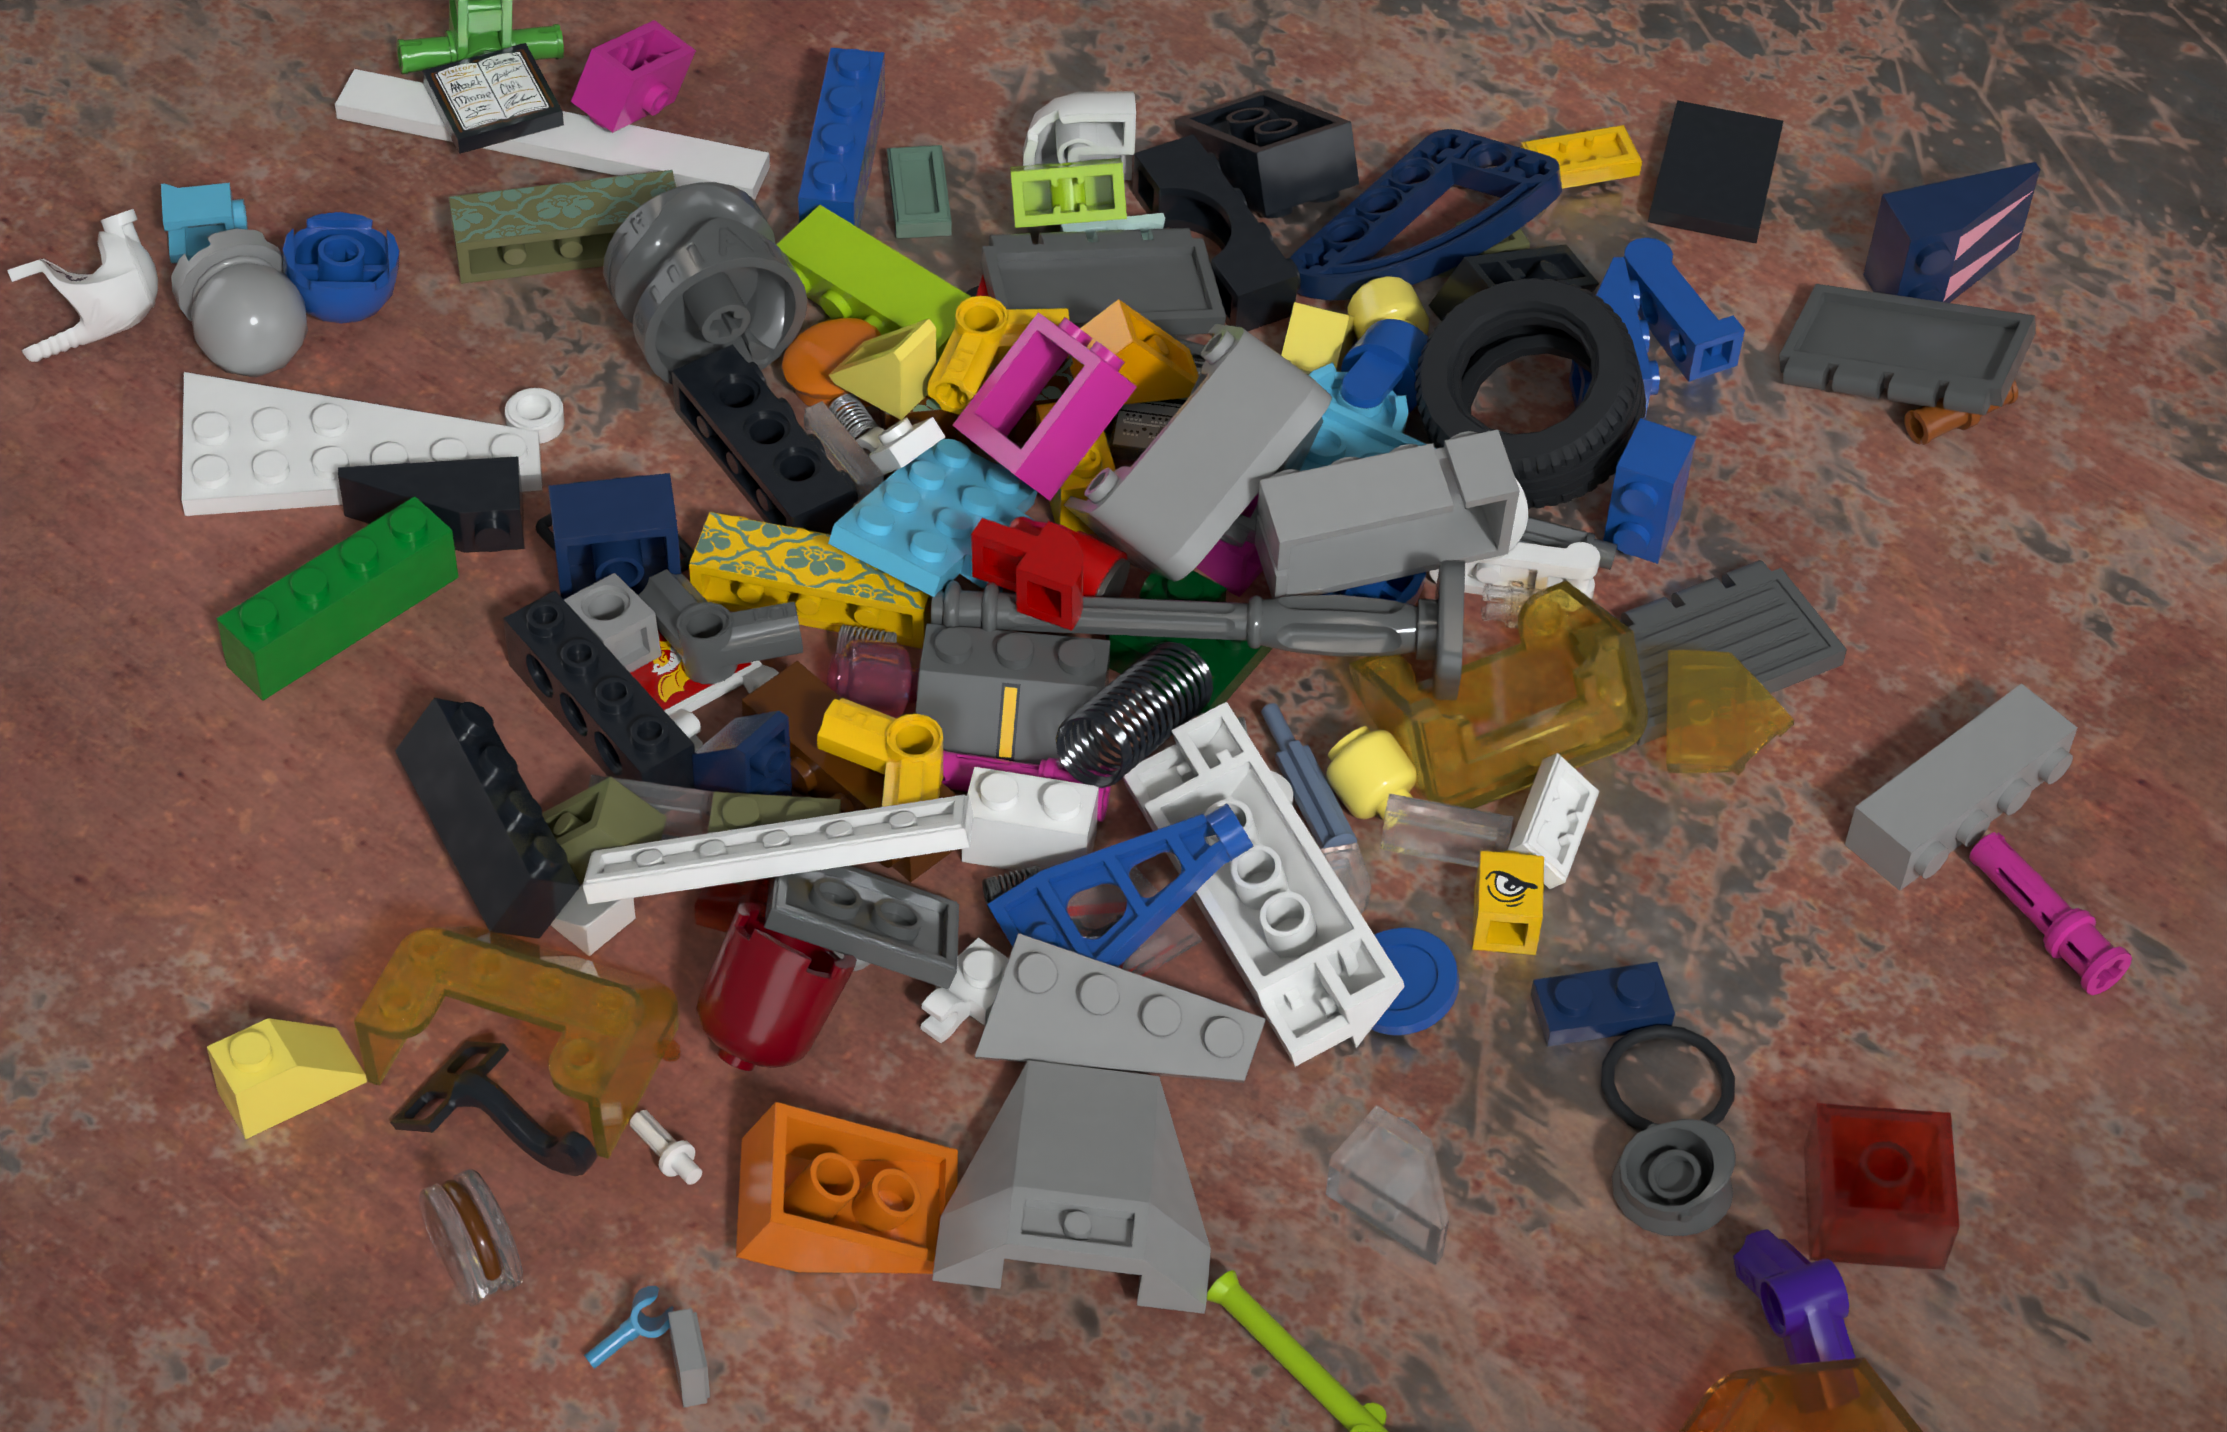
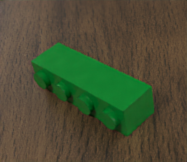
(338, 598)

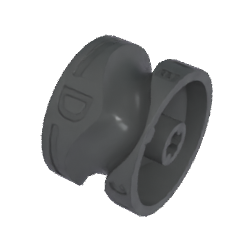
(703, 275)

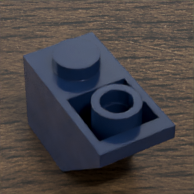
(747, 757)

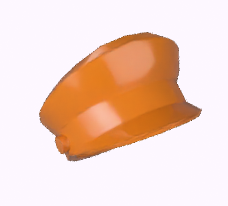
(818, 353)

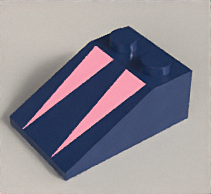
(1948, 233)

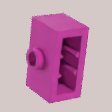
(633, 76)

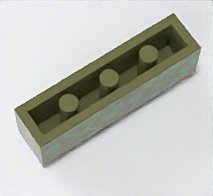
(546, 225)

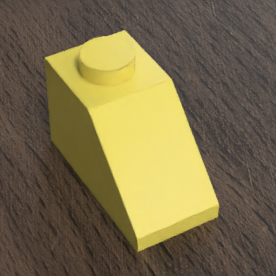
(281, 1071)

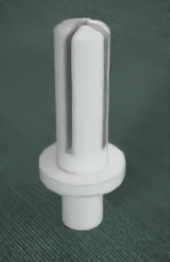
(675, 1156)

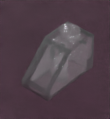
(1392, 1182)

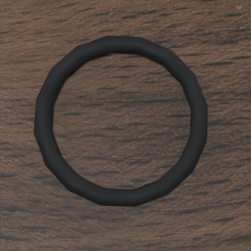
(1668, 1032)

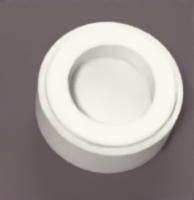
(536, 411)

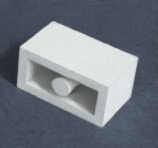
(1029, 820)

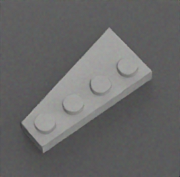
(1107, 1018)

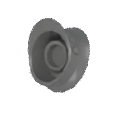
(1676, 1177)

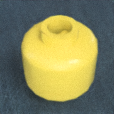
(1386, 299)
(1367, 769)

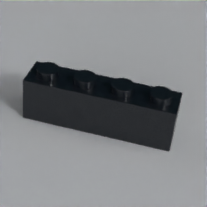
(487, 818)

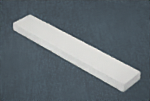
(779, 849)

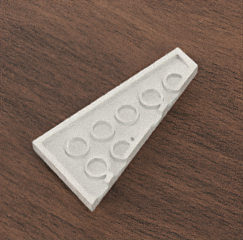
(284, 446)

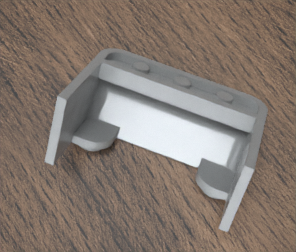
(1206, 458)

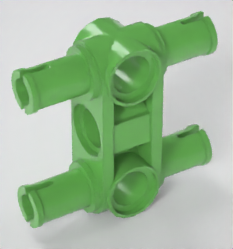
(474, 30)

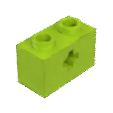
(1068, 192)

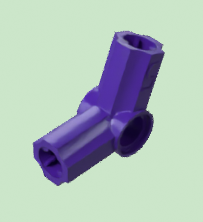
(1798, 1297)

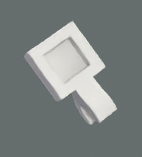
(900, 443)
(970, 994)

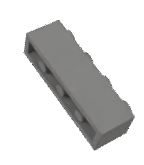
(1961, 787)

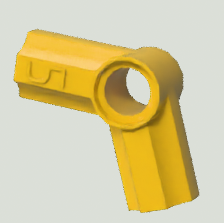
(976, 347)
(901, 748)

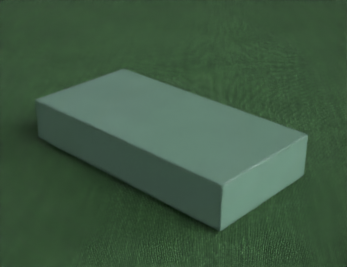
(919, 192)

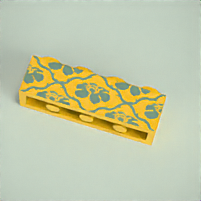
(769, 564)

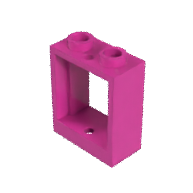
(1071, 423)

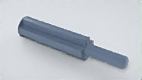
(1308, 784)

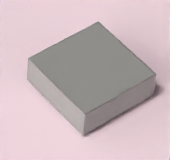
(689, 1357)

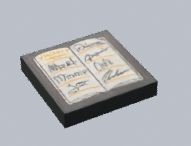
(492, 98)

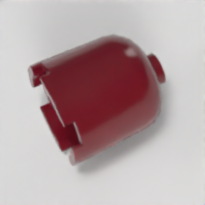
(768, 993)

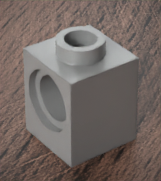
(619, 620)

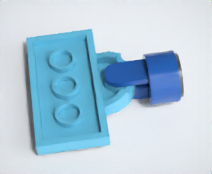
(1369, 395)

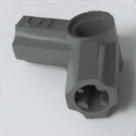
(711, 636)

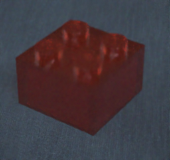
(1881, 1186)

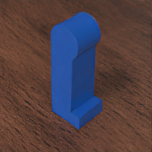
(1678, 315)

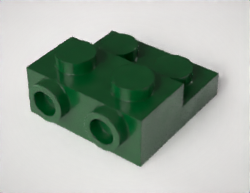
(1227, 660)

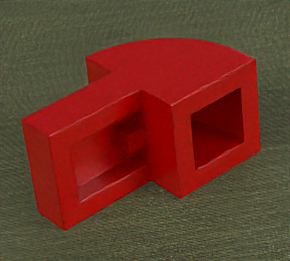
(1039, 568)

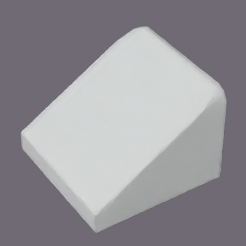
(593, 924)

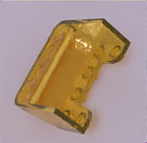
(608, 1018)

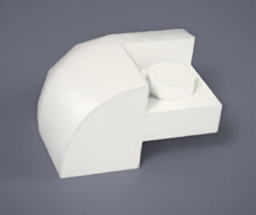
(1084, 129)

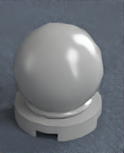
(241, 303)

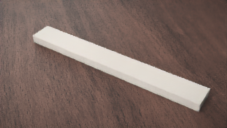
(578, 143)

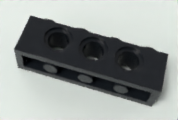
(761, 443)
(596, 696)

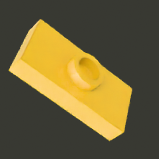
(1591, 155)

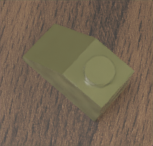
(602, 819)

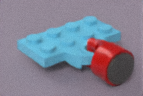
(924, 518)

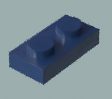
(1601, 1003)

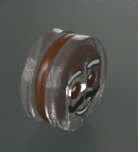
(471, 1237)

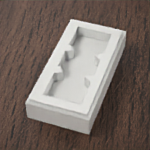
(1555, 818)

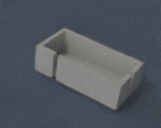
(1386, 515)

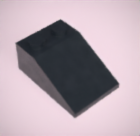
(1277, 150)

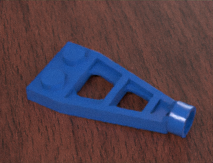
(1040, 902)

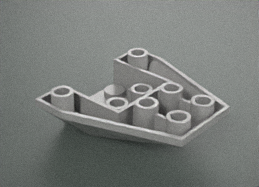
(1084, 1179)

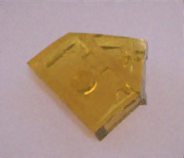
(1717, 713)

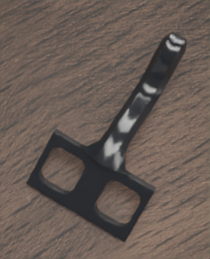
(567, 1154)

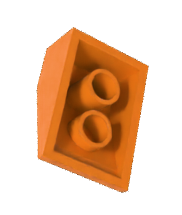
(840, 1195)

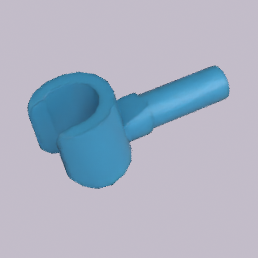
(630, 1329)

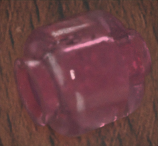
(874, 676)

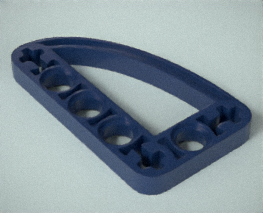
(1447, 157)

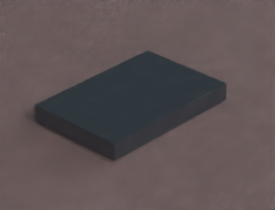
(1716, 171)

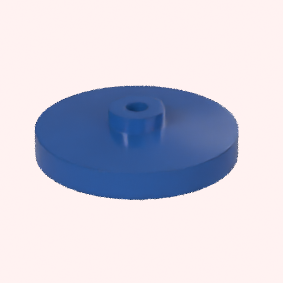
(1428, 979)

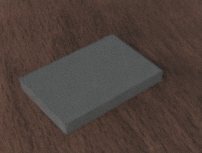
(868, 919)

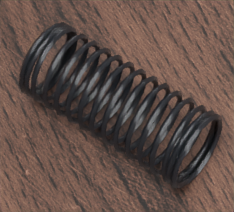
(1123, 686)

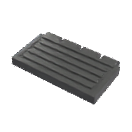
(1158, 277)
(1907, 347)
(1749, 614)

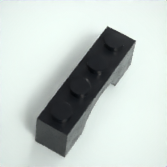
(1193, 193)

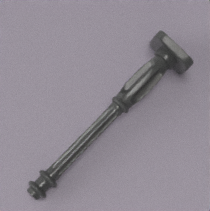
(1291, 623)

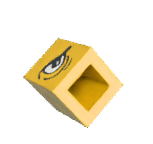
(1508, 902)

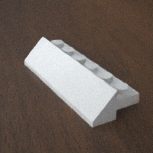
(1278, 903)

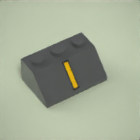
(1009, 690)

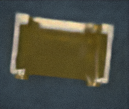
(1559, 691)

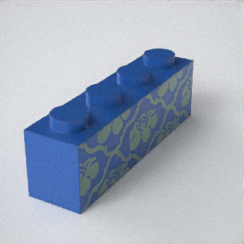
(844, 135)

